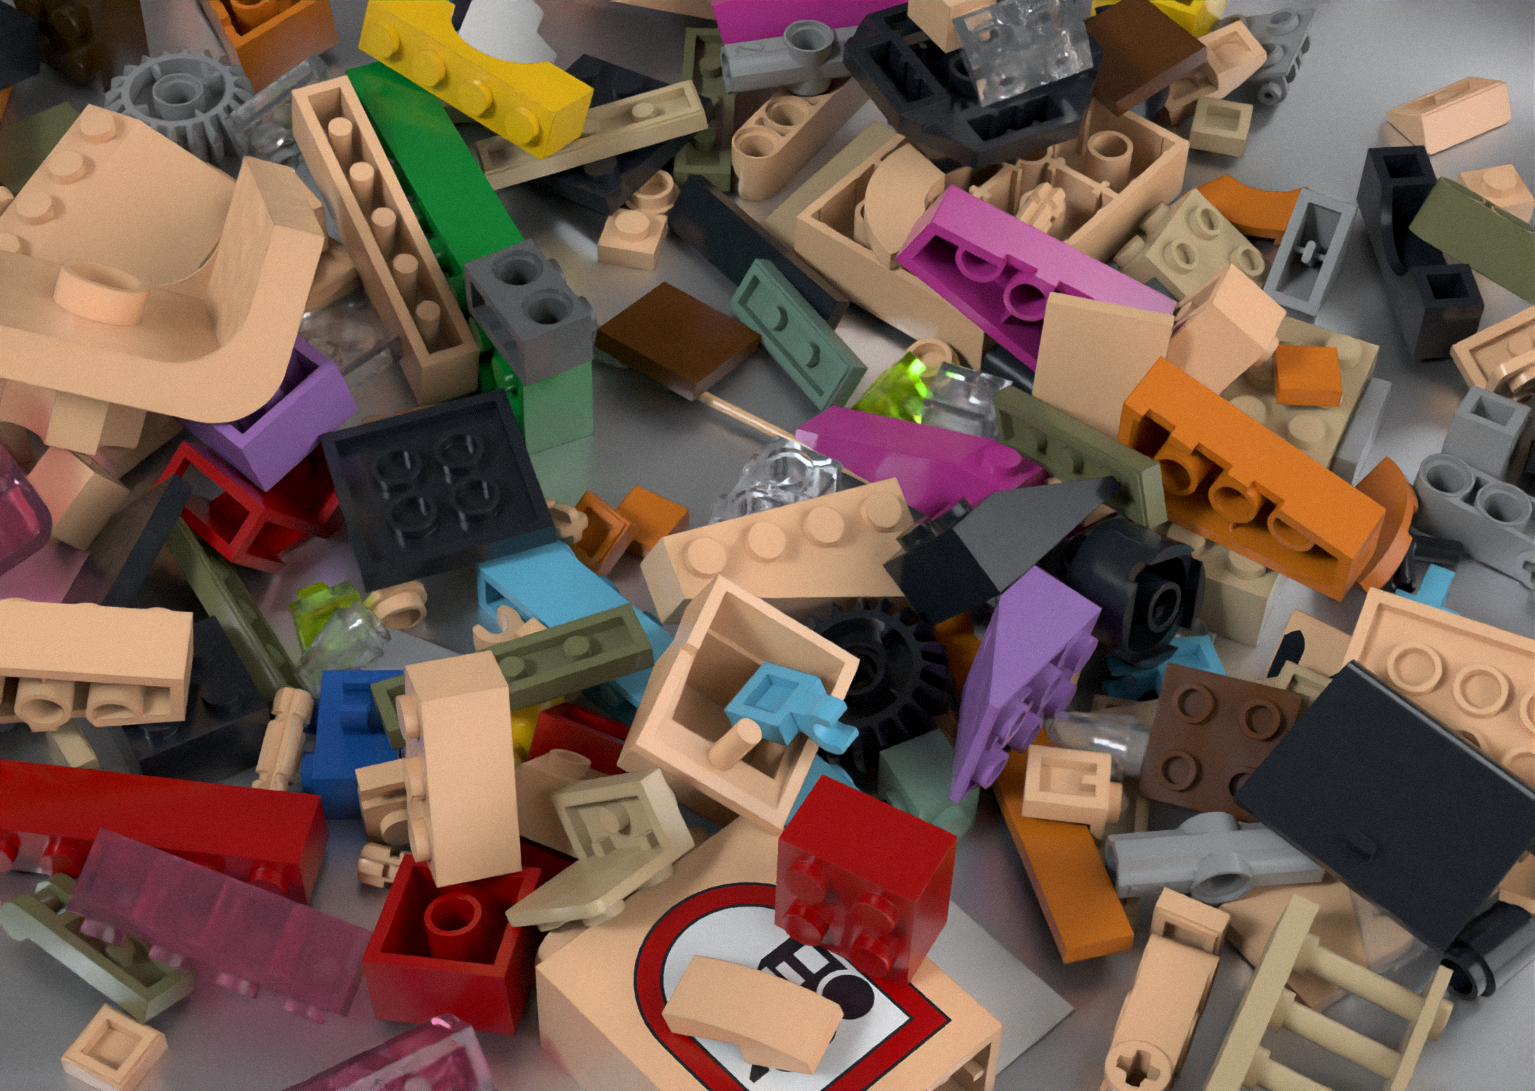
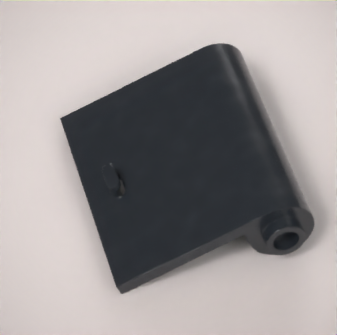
(1394, 805)

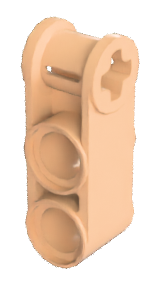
(1159, 1017)

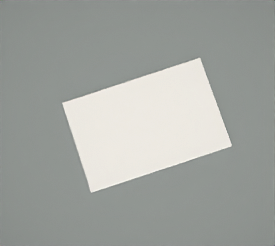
(998, 983)

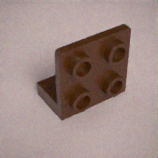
(1213, 737)

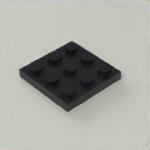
(613, 180)
(437, 490)

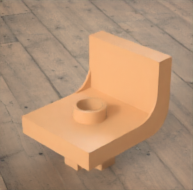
(102, 346)

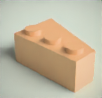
(1224, 329)
(460, 768)

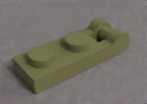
(120, 973)

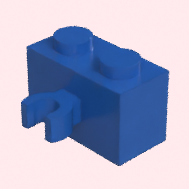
(346, 739)

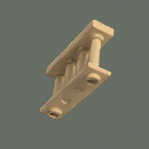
(1273, 1006)

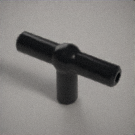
(1428, 550)

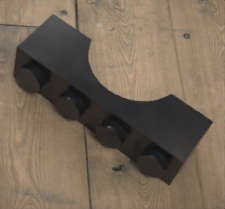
(1431, 299)

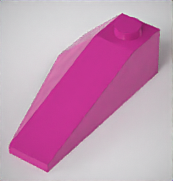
(928, 461)

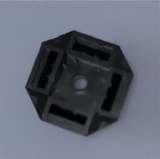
(935, 103)

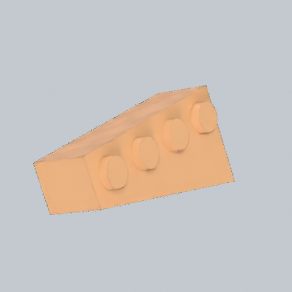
(790, 555)
(92, 664)

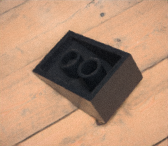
(986, 546)

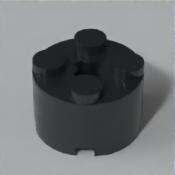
(1142, 585)

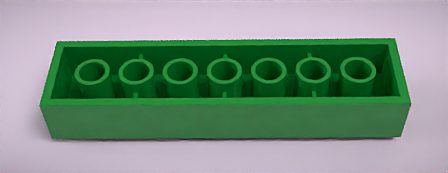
(461, 224)

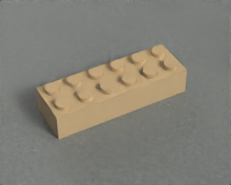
(1237, 589)

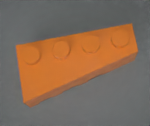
(271, 34)
(1248, 484)

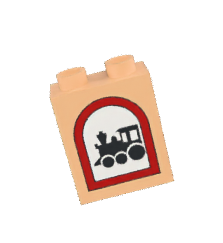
(611, 981)

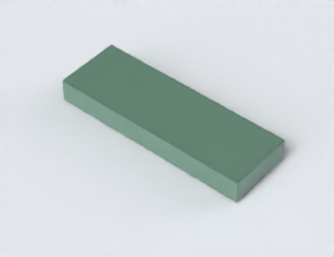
(797, 336)

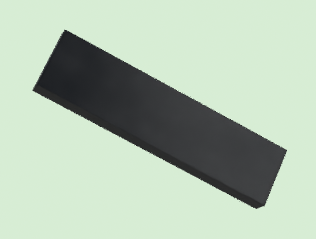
(734, 240)

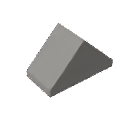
(1311, 252)

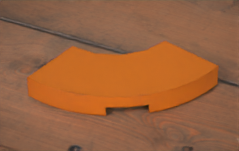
(1251, 209)
(1394, 492)

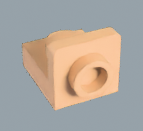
(1071, 788)

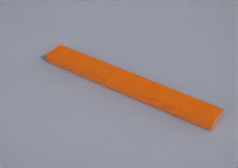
(1056, 854)

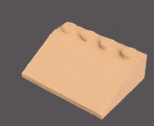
(120, 199)

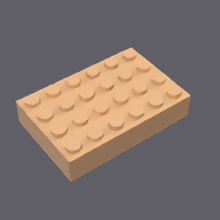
(1110, 184)

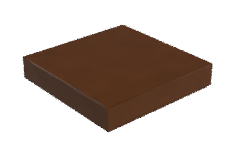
(1140, 53)
(677, 340)

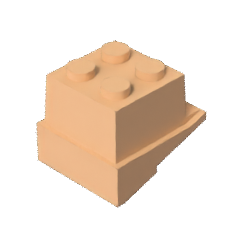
(683, 718)

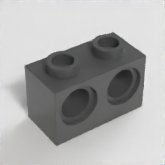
(529, 311)

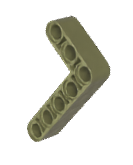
(1480, 235)

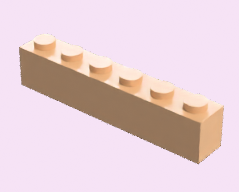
(385, 240)

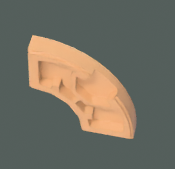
(897, 199)

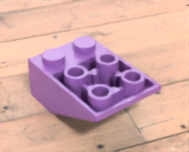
(288, 426)
(1020, 675)

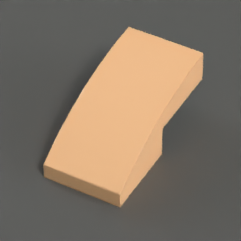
(1231, 58)
(761, 1013)

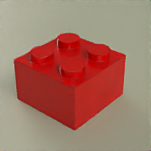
(863, 880)
(453, 950)

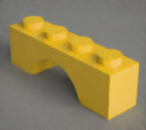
(522, 102)

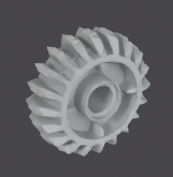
(184, 99)

